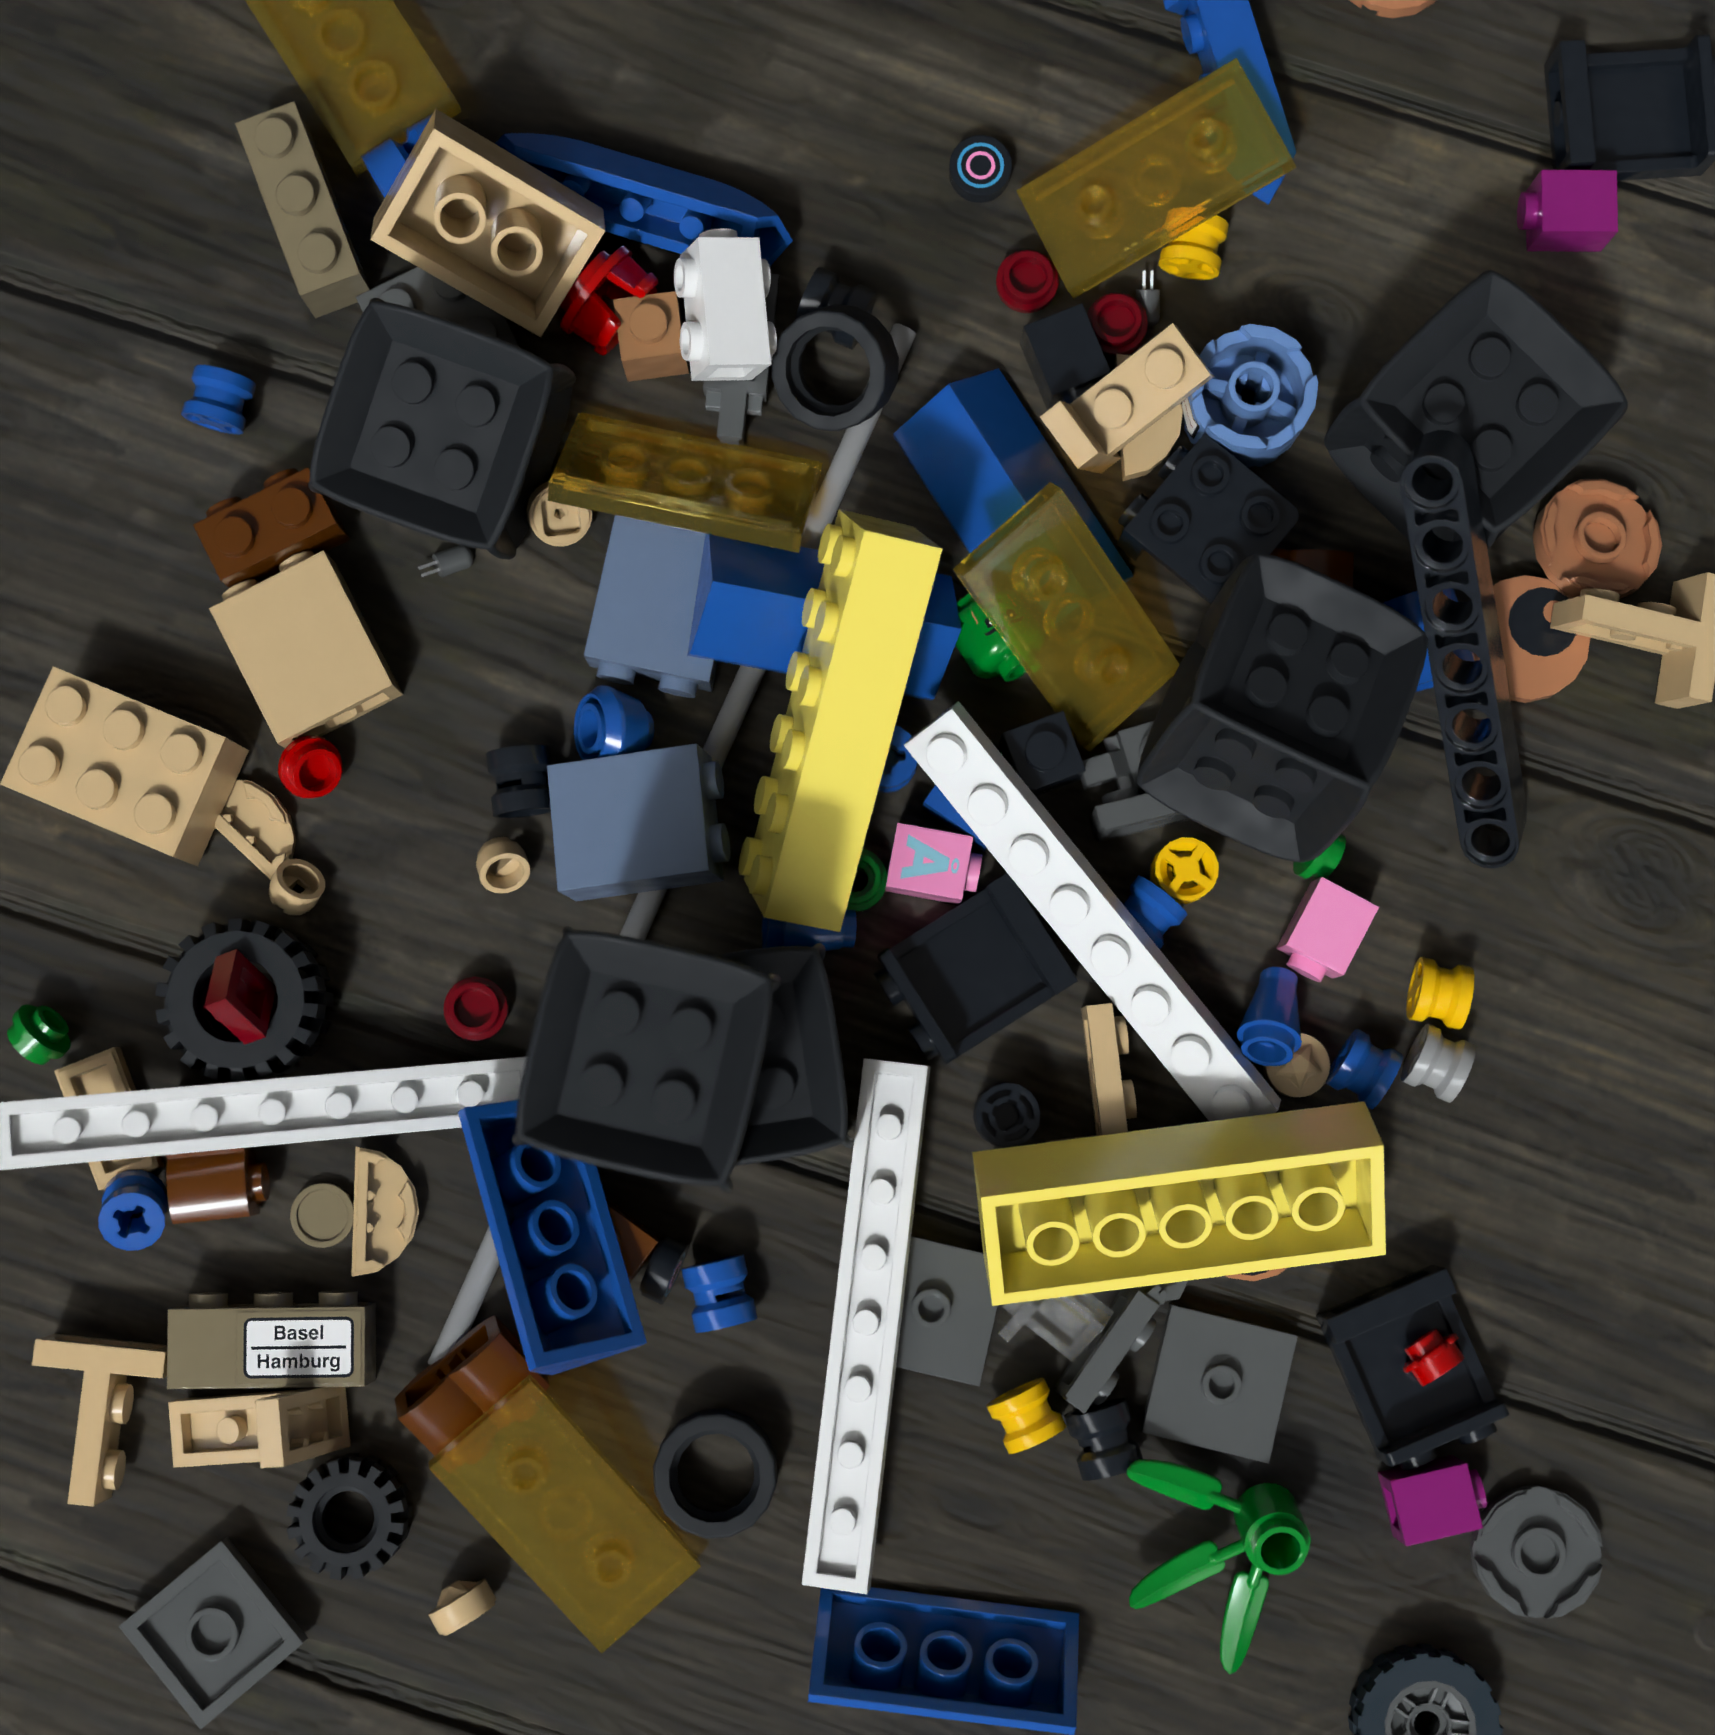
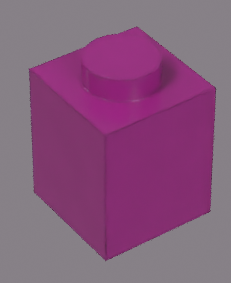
(1569, 210)
(1433, 1500)

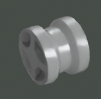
(1438, 1063)

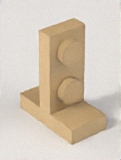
(1127, 400)
(1676, 631)
(1111, 1096)
(104, 1404)
(259, 1427)

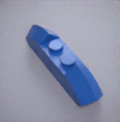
(1228, 31)
(648, 198)

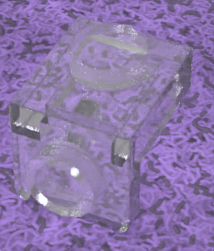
(1063, 1322)

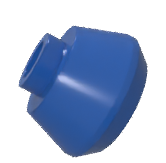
(611, 724)

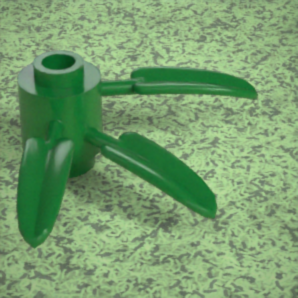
(1269, 1532)

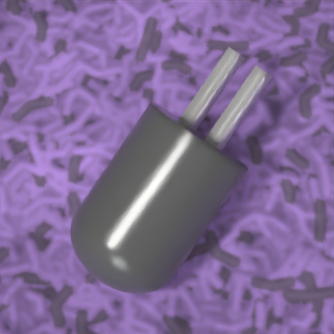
(1150, 300)
(450, 561)

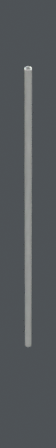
(718, 747)

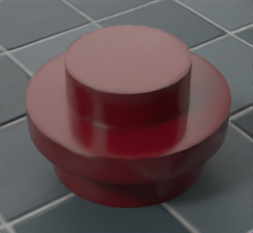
(1027, 281)
(1118, 323)
(476, 1008)

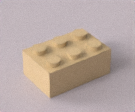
(488, 223)
(125, 766)

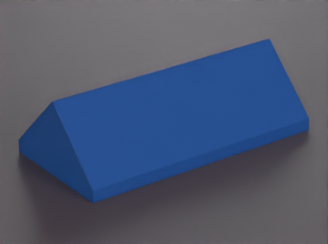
(987, 460)
(754, 605)
(552, 1246)
(947, 1659)

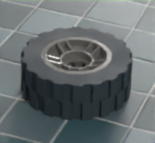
(1419, 1681)

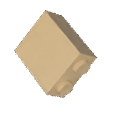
(305, 648)

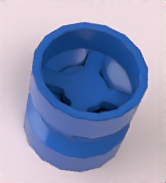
(717, 1278)

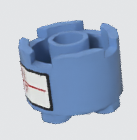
(1284, 394)

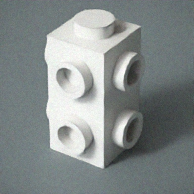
(725, 307)

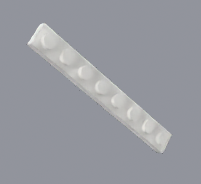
(1089, 918)
(249, 1113)
(866, 1326)

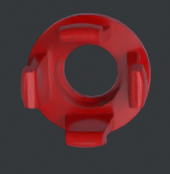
(584, 305)

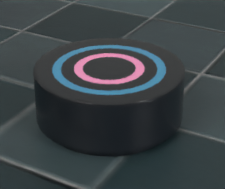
(980, 168)
(663, 1269)

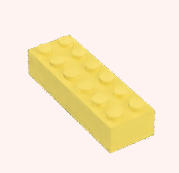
(838, 718)
(1181, 1203)

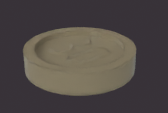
(322, 1215)

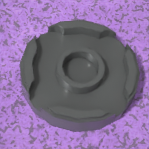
(1537, 1552)

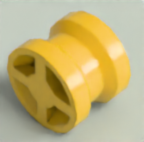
(1195, 252)
(1191, 862)
(1440, 993)
(1026, 1416)

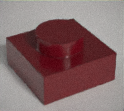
(240, 997)

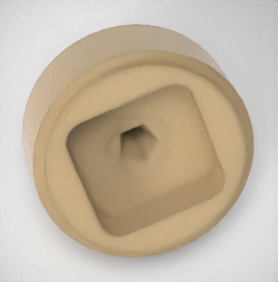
(556, 522)
(1305, 1071)
(461, 1604)

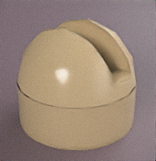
(507, 865)
(284, 880)

